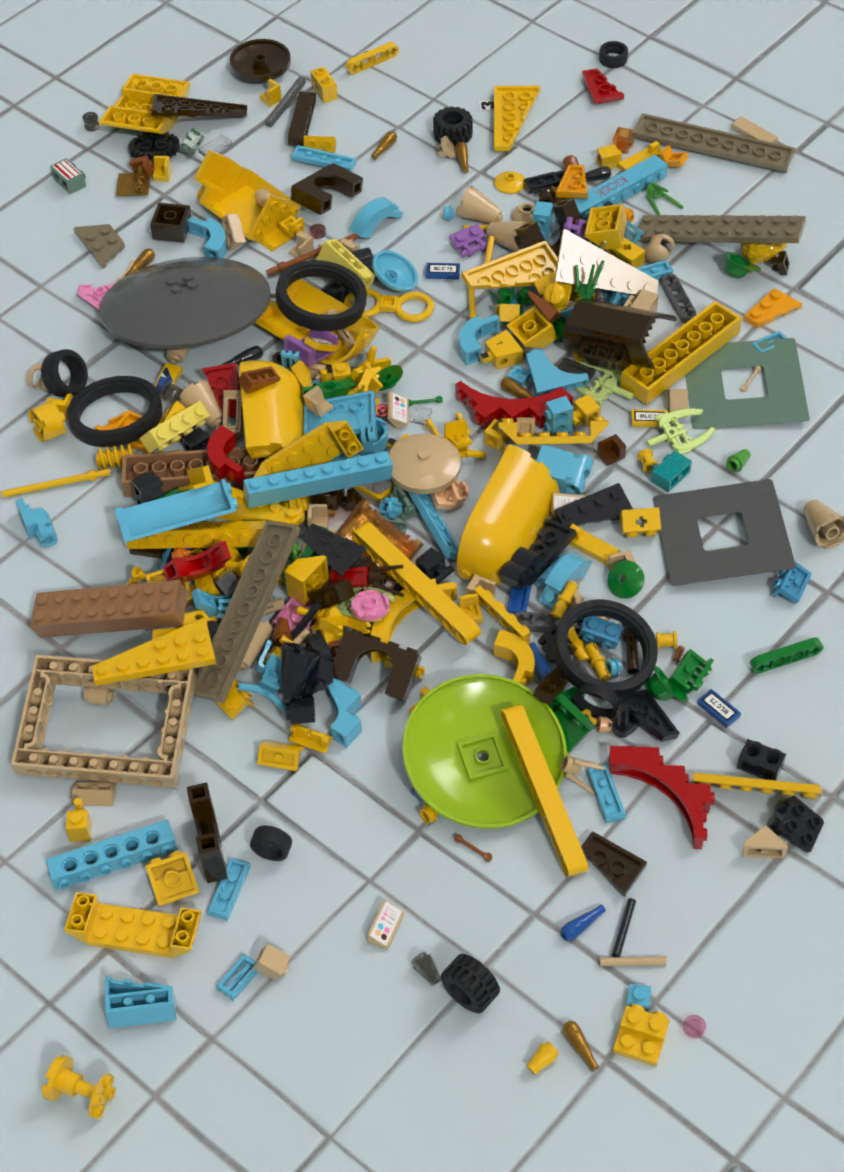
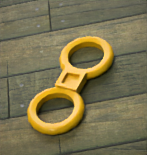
(394, 303)

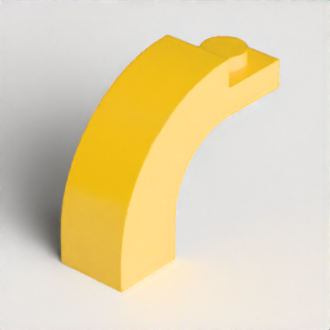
(515, 649)

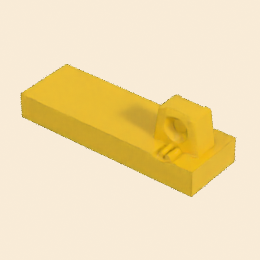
(654, 148)
(592, 545)

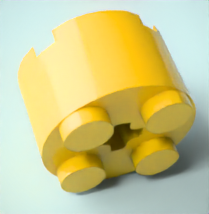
(47, 421)

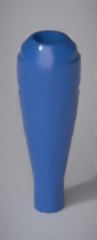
(541, 666)
(578, 925)

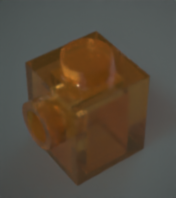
(623, 139)

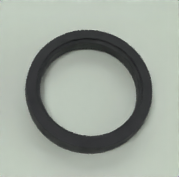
(315, 321)
(110, 386)
(616, 611)

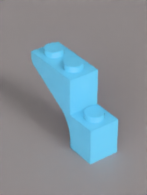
(346, 703)

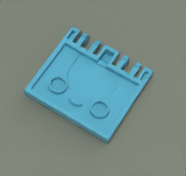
(356, 408)

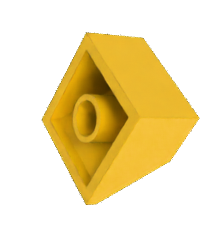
(533, 329)
(305, 577)

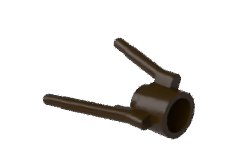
(378, 577)

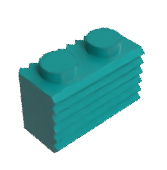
(671, 470)

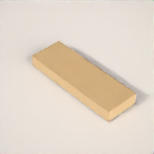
(752, 130)

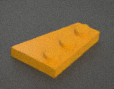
(573, 183)
(770, 307)

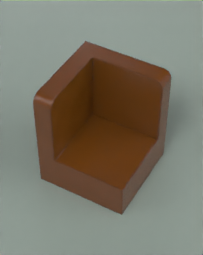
(611, 449)

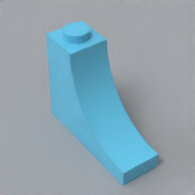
(548, 377)

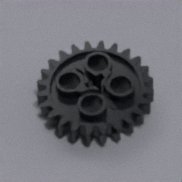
(164, 145)

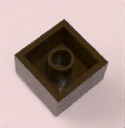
(170, 222)

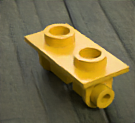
(322, 143)
(310, 738)

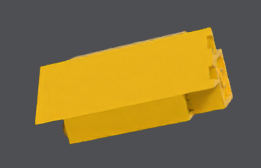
(232, 190)

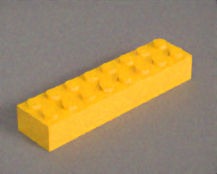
(682, 352)

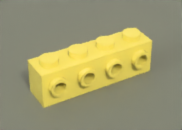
(175, 426)

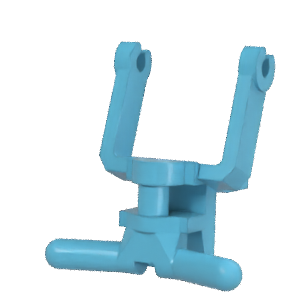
(270, 680)

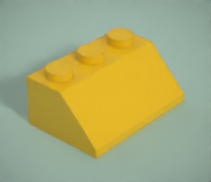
(608, 225)

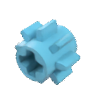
(390, 508)

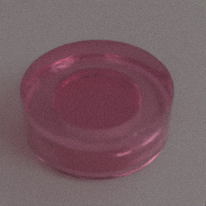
(694, 1026)

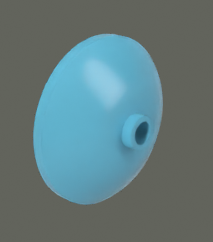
(394, 271)

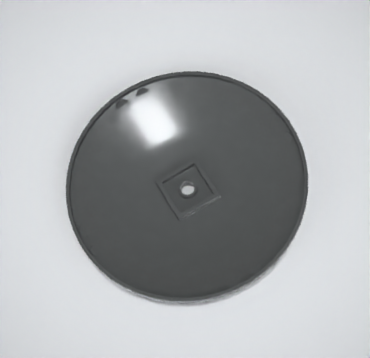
(185, 302)

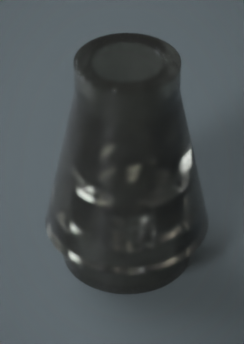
(426, 968)

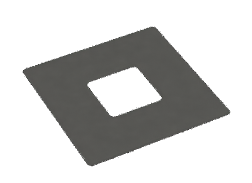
(682, 543)

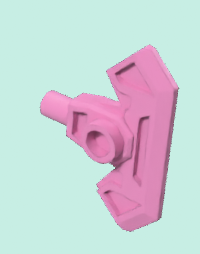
(93, 297)

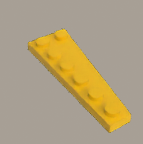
(809, 791)

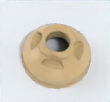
(521, 215)

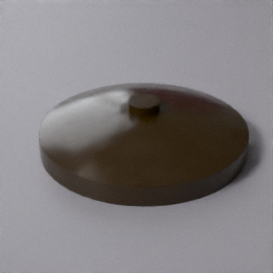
(260, 60)

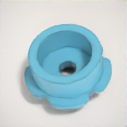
(448, 213)
(613, 666)

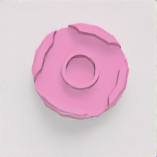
(370, 605)

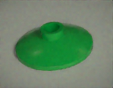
(390, 376)
(633, 582)

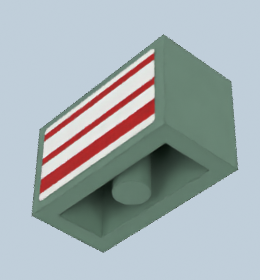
(68, 176)

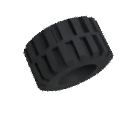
(453, 123)
(470, 983)

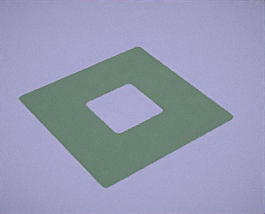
(783, 378)

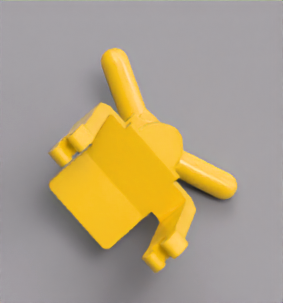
(366, 376)
(458, 434)
(331, 623)

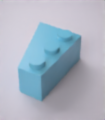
(138, 1003)

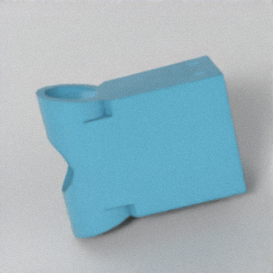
(566, 468)

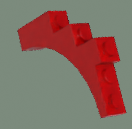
(488, 407)
(647, 766)

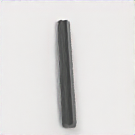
(285, 101)

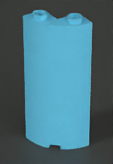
(176, 511)

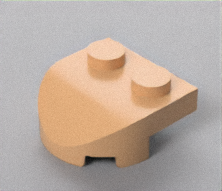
(451, 497)

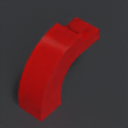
(218, 447)
(199, 565)

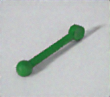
(438, 399)

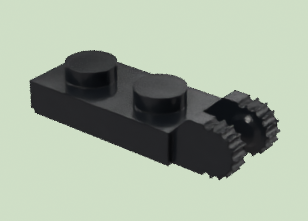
(536, 183)

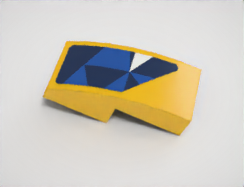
(169, 373)

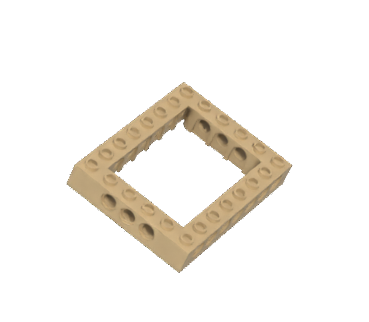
(56, 670)

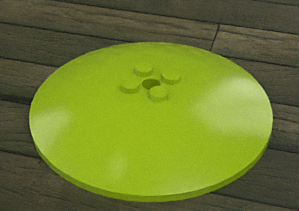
(459, 723)

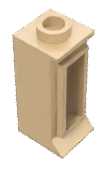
(233, 395)

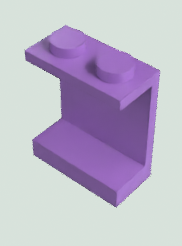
(307, 354)

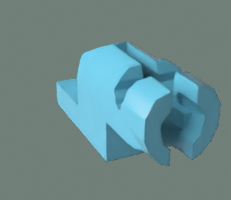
(37, 524)

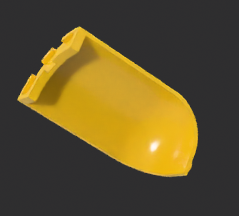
(318, 302)
(272, 414)
(506, 515)

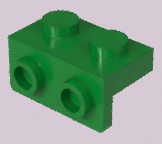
(691, 671)

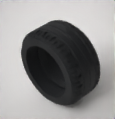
(51, 376)

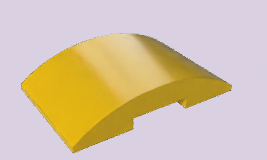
(135, 104)

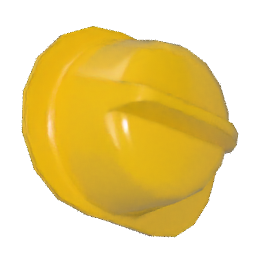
(557, 293)

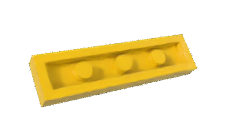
(499, 613)

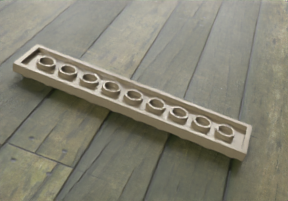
(714, 142)
(724, 228)
(246, 609)

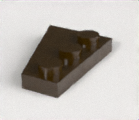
(614, 862)

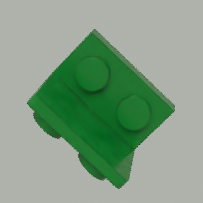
(573, 722)

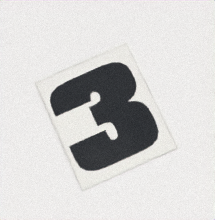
(486, 105)

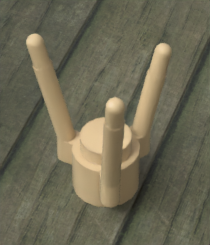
(573, 766)

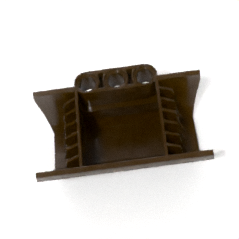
(610, 333)

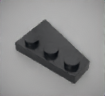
(340, 551)
(649, 714)

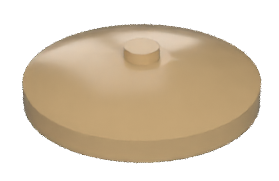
(424, 463)

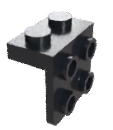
(796, 823)

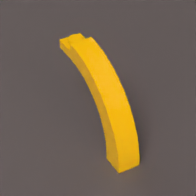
(398, 611)

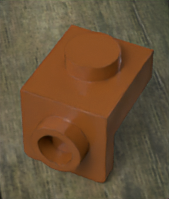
(147, 165)

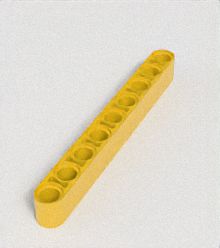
(417, 584)
(544, 791)

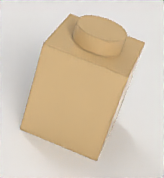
(272, 962)

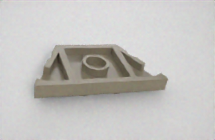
(100, 241)

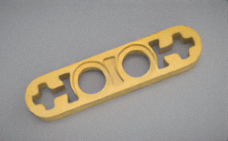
(387, 51)

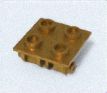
(133, 183)

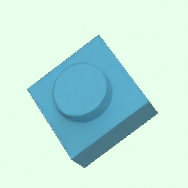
(519, 374)
(639, 995)

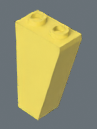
(335, 252)

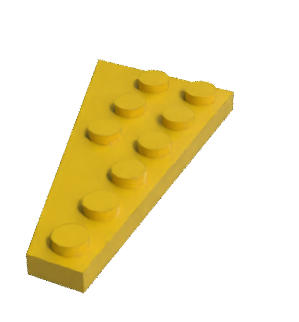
(510, 112)
(513, 269)
(262, 513)
(172, 652)

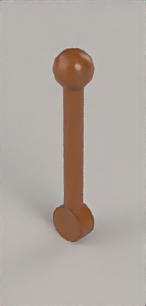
(487, 856)

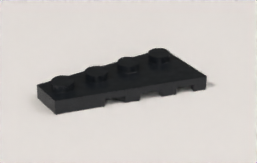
(595, 507)
(551, 543)

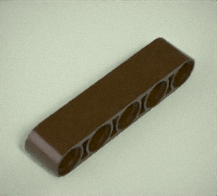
(301, 118)

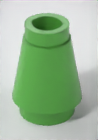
(738, 460)

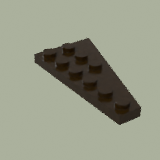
(181, 106)

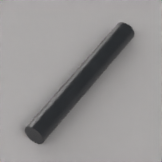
(306, 619)
(624, 927)

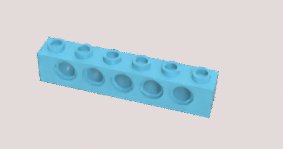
(101, 851)

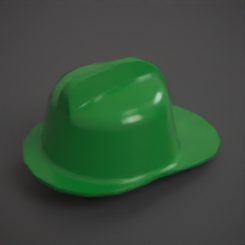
(738, 266)
(663, 688)

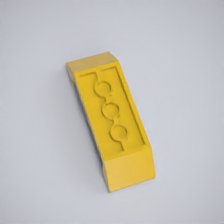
(595, 427)
(313, 449)
(132, 928)

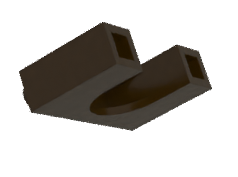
(309, 192)
(530, 233)
(355, 647)
(208, 833)

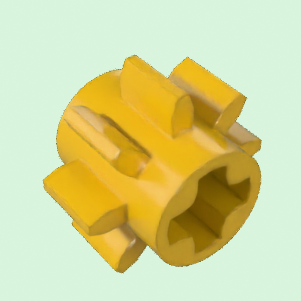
(297, 504)

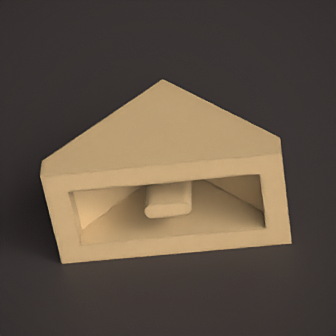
(677, 399)
(765, 845)

